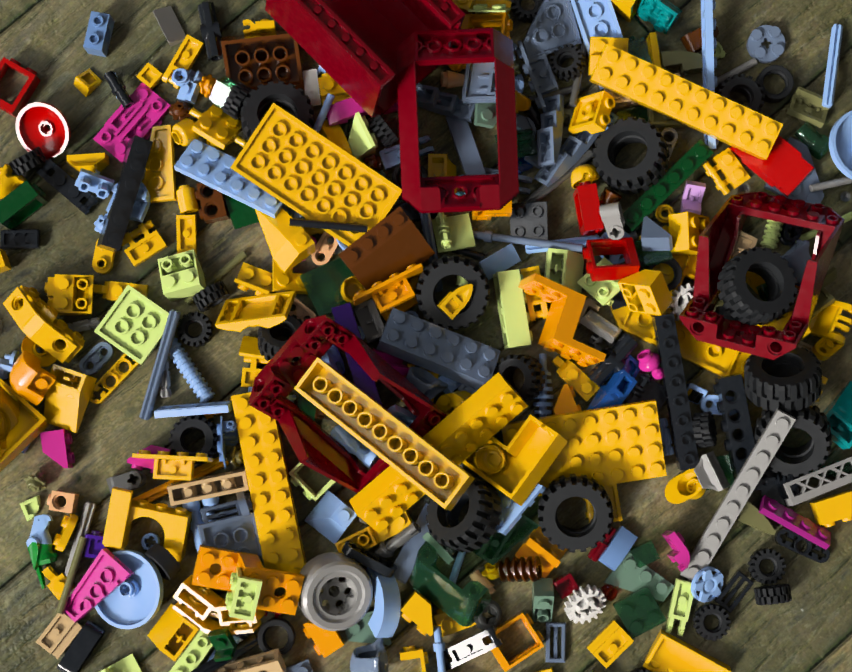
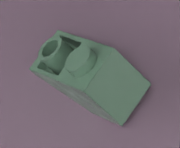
(542, 600)

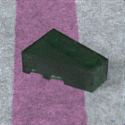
(502, 544)

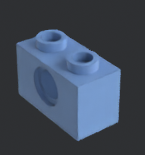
(98, 34)

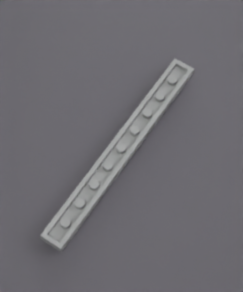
(739, 492)

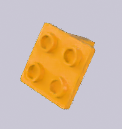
(538, 546)

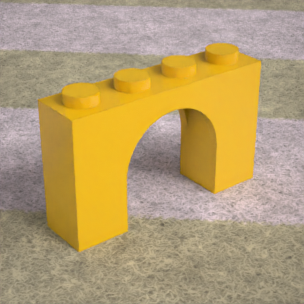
(173, 521)

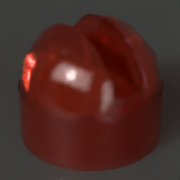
(609, 591)

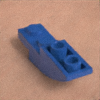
(618, 386)

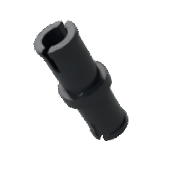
(118, 89)

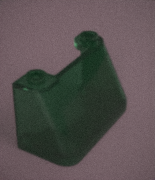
(460, 604)

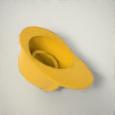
(683, 488)

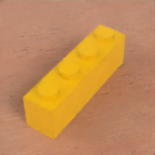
(832, 509)

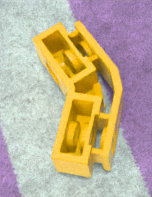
(41, 324)
(210, 604)

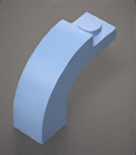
(387, 605)

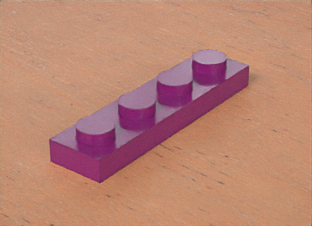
(795, 522)

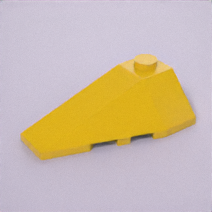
(286, 243)

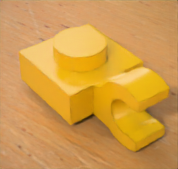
(263, 25)
(57, 581)

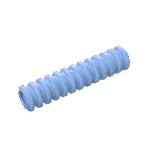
(190, 372)

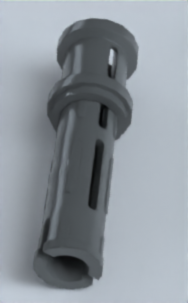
(387, 548)

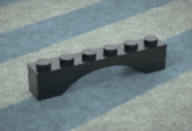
(124, 199)

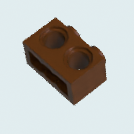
(216, 200)

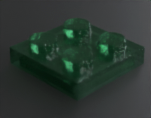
(639, 612)

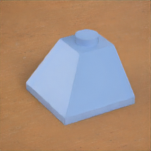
(331, 517)

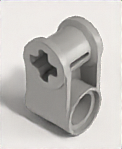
(613, 220)

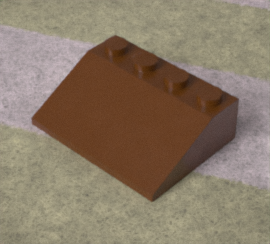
(262, 58)
(386, 249)

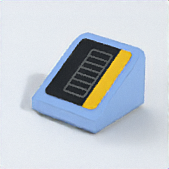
(695, 393)

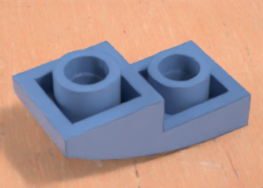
(617, 548)

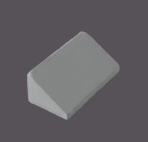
(170, 25)

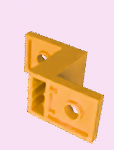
(561, 320)
(250, 567)

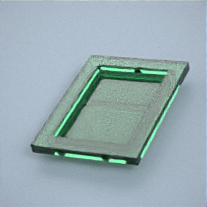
(324, 285)

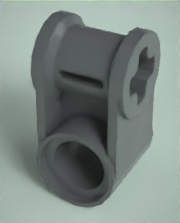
(126, 480)

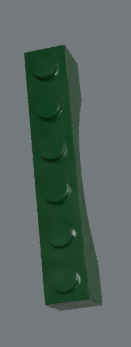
(666, 186)

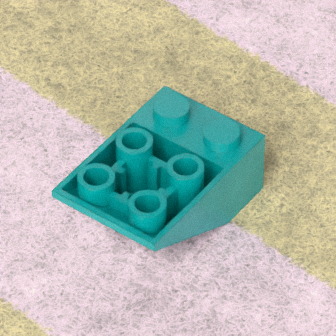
(659, 13)
(840, 417)

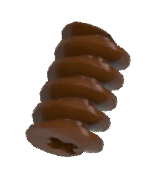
(520, 571)

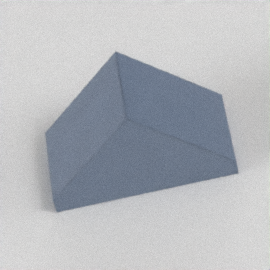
(654, 237)

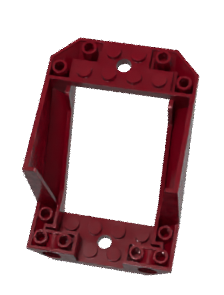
(480, 191)
(717, 247)
(309, 441)

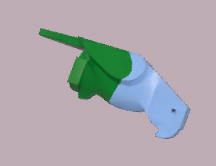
(40, 545)

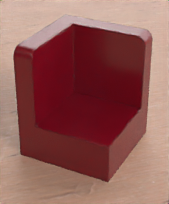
(565, 585)

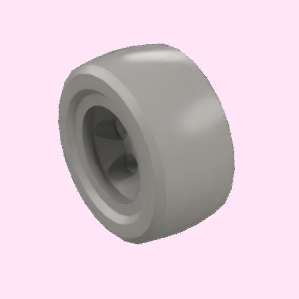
(321, 574)

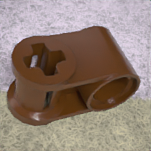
(693, 40)
(609, 196)

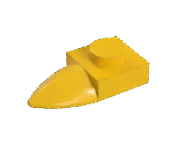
(456, 300)

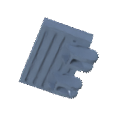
(480, 82)

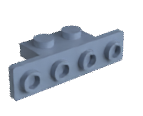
(540, 74)

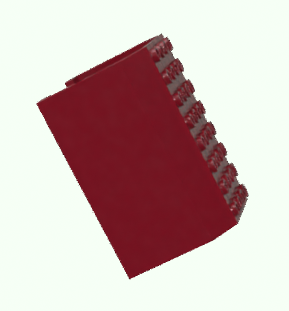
(360, 40)

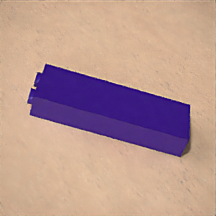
(345, 316)

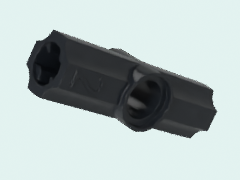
(210, 30)
(614, 360)

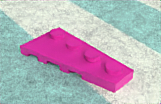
(98, 582)

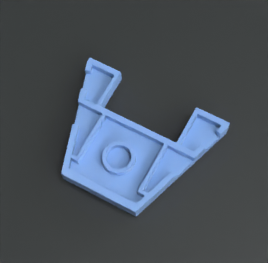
(512, 511)

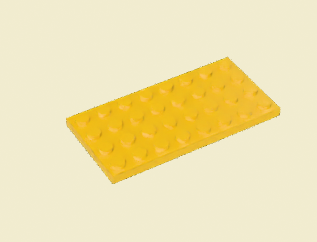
(314, 175)
(605, 443)

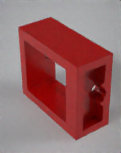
(27, 90)
(587, 209)
(608, 246)

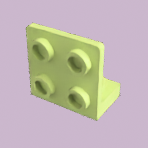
(243, 596)

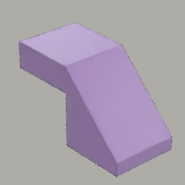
(692, 197)

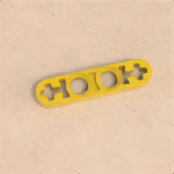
(119, 376)

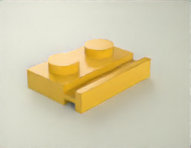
(609, 644)

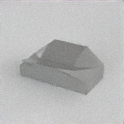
(710, 473)

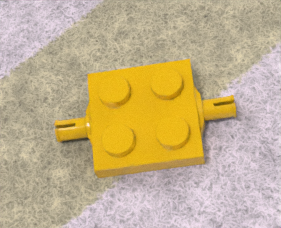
(217, 127)

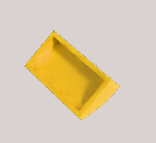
(675, 655)

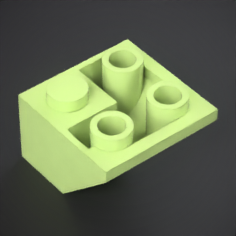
(360, 140)

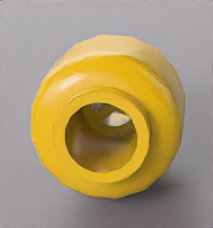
(183, 133)

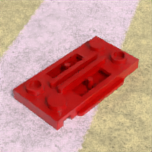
(782, 169)

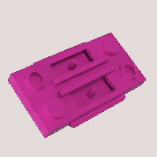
(135, 120)

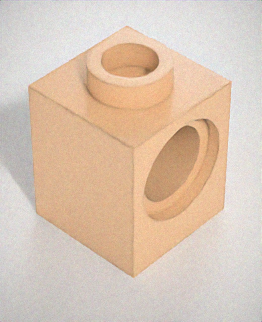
(71, 501)

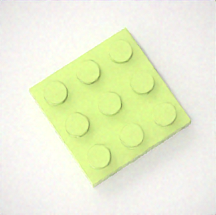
(133, 324)

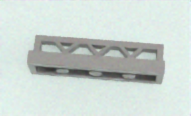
(822, 487)

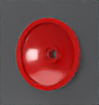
(33, 129)

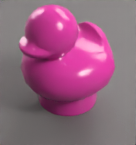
(650, 362)

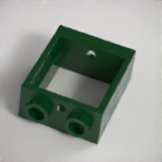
(21, 204)

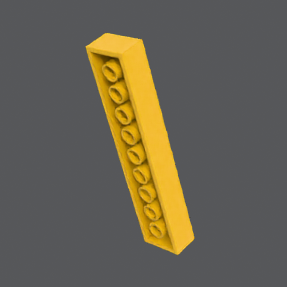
(685, 102)
(384, 434)
(454, 436)
(269, 487)

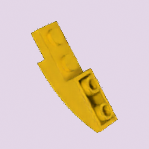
(369, 537)

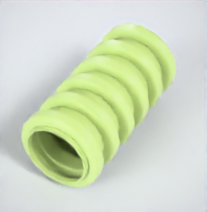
(771, 234)

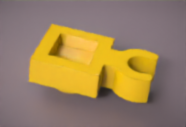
(49, 289)

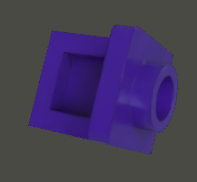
(94, 543)

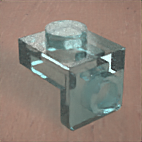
(638, 49)

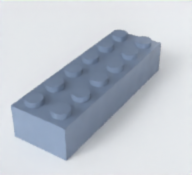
(438, 349)

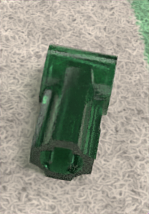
(817, 144)

